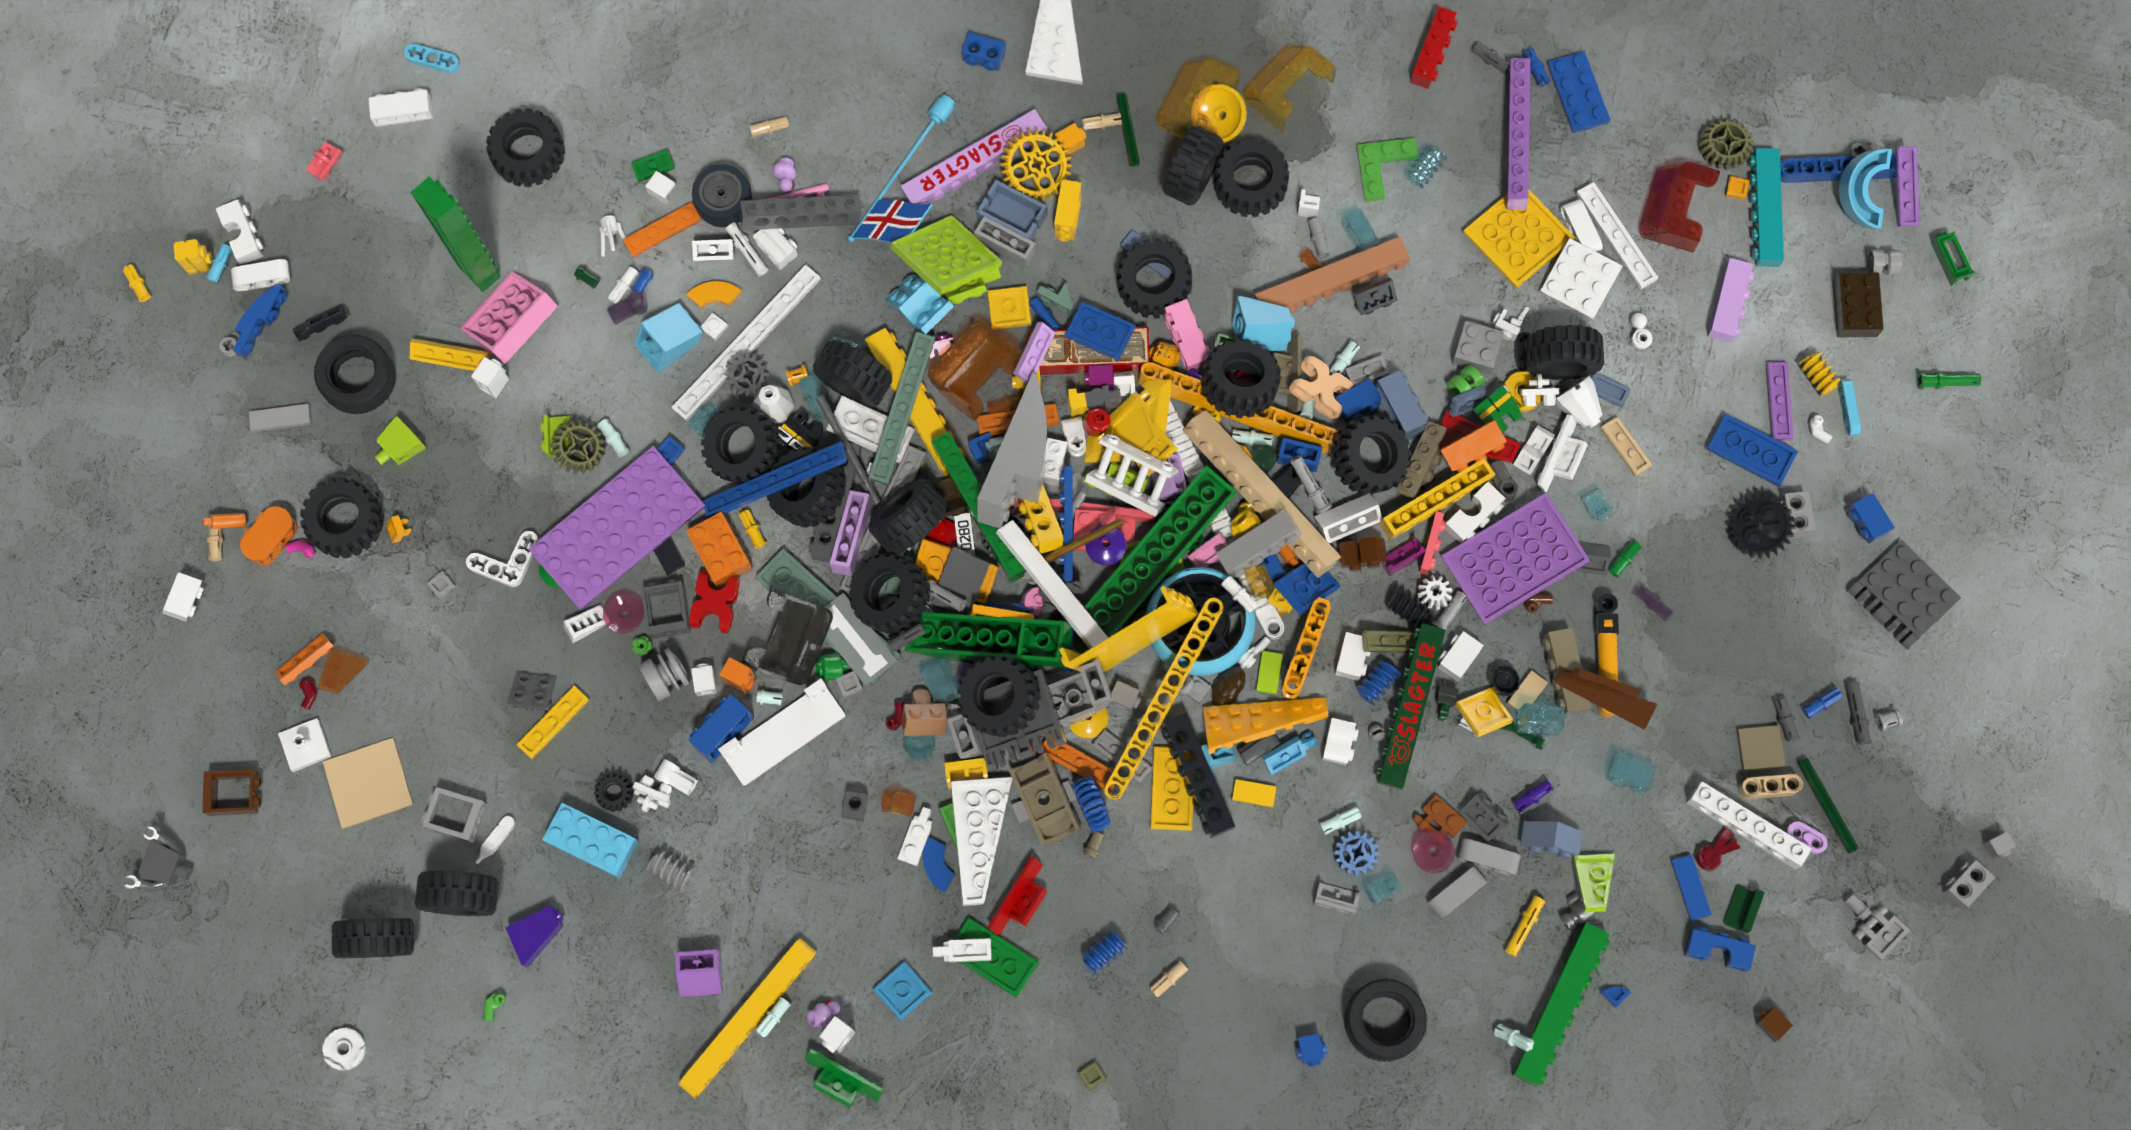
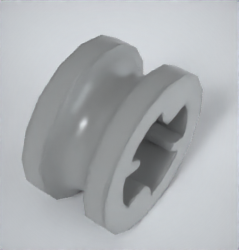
(1860, 146)
(226, 341)

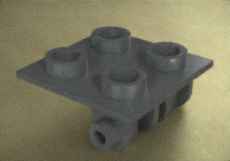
(531, 691)

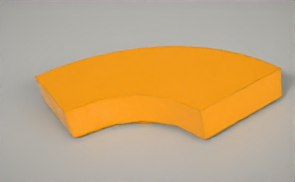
(714, 292)

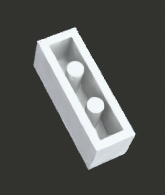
(400, 107)
(1348, 518)

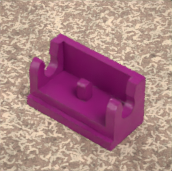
(1403, 556)

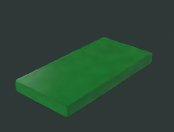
(1008, 965)

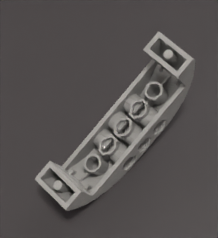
(1073, 698)

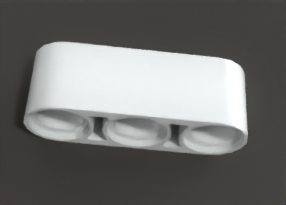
(1581, 225)
(260, 275)

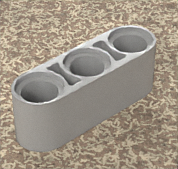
(1489, 857)
(1457, 892)

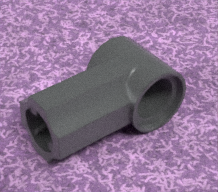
(1503, 480)
(1257, 748)

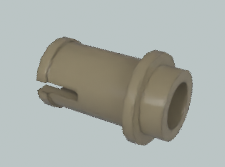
(1094, 845)

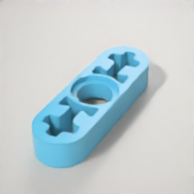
(425, 52)
(1849, 407)

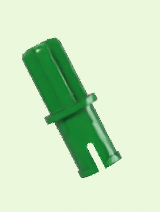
(1625, 559)

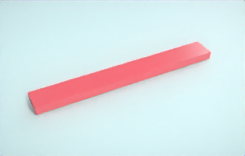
(1125, 513)

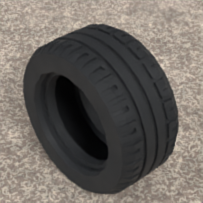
(342, 350)
(1411, 1003)

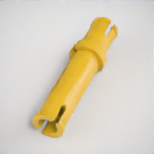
(1525, 925)

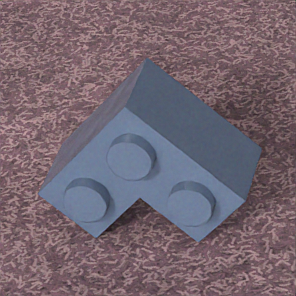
(1551, 838)

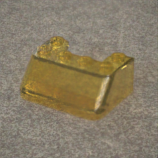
(1269, 86)
(1188, 93)

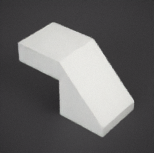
(1534, 450)

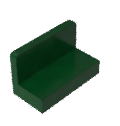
(1743, 909)

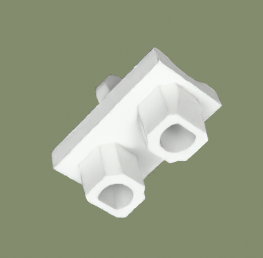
(1529, 394)
(649, 797)

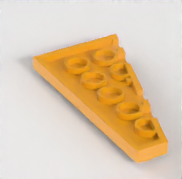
(1257, 720)

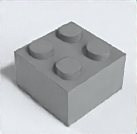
(1478, 347)

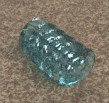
(1424, 164)

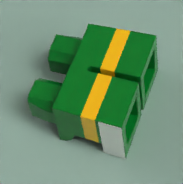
(1498, 407)

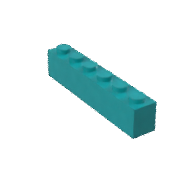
(1767, 207)

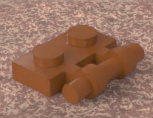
(1442, 815)

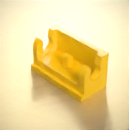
(965, 770)

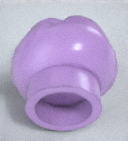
(785, 172)
(822, 1014)

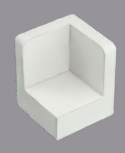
(660, 187)
(1308, 205)
(1124, 382)

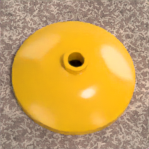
(1228, 100)

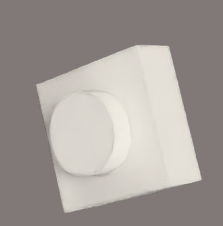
(714, 327)

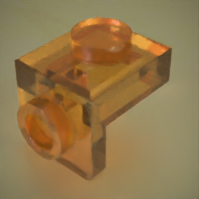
(898, 803)

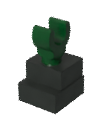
(1446, 698)

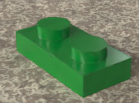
(646, 167)

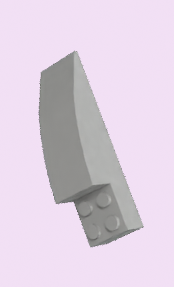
(1019, 461)

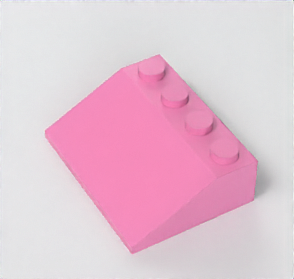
(509, 317)

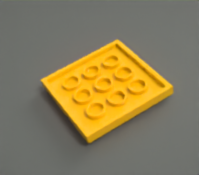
(1518, 239)

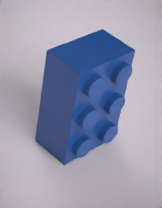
(720, 727)

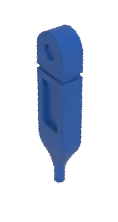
(1012, 606)

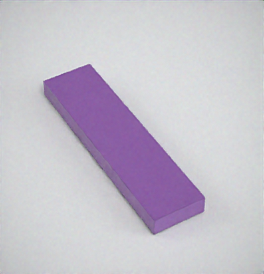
(1907, 186)
(1779, 400)

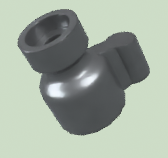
(1577, 912)

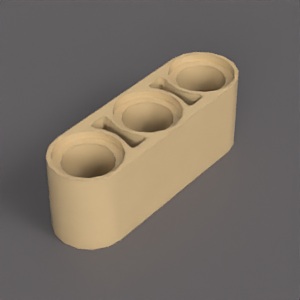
(1779, 783)

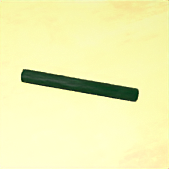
(1828, 805)

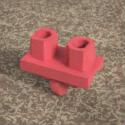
(324, 161)

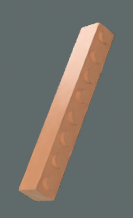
(1338, 276)

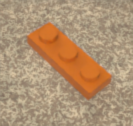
(304, 659)

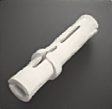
(735, 232)

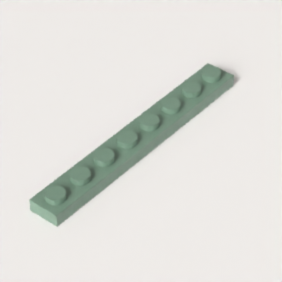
(902, 408)

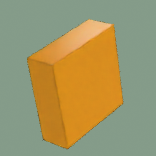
(1737, 188)

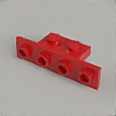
(1021, 900)

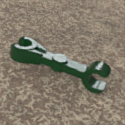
(1536, 741)

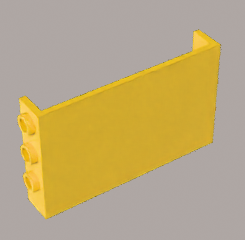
(1138, 635)

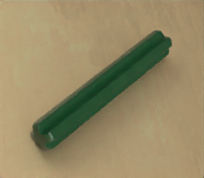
(1128, 130)

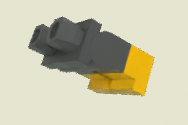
(1081, 403)

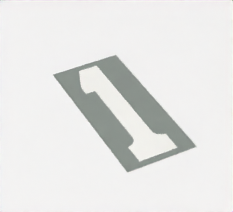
(857, 642)

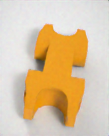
(1307, 638)

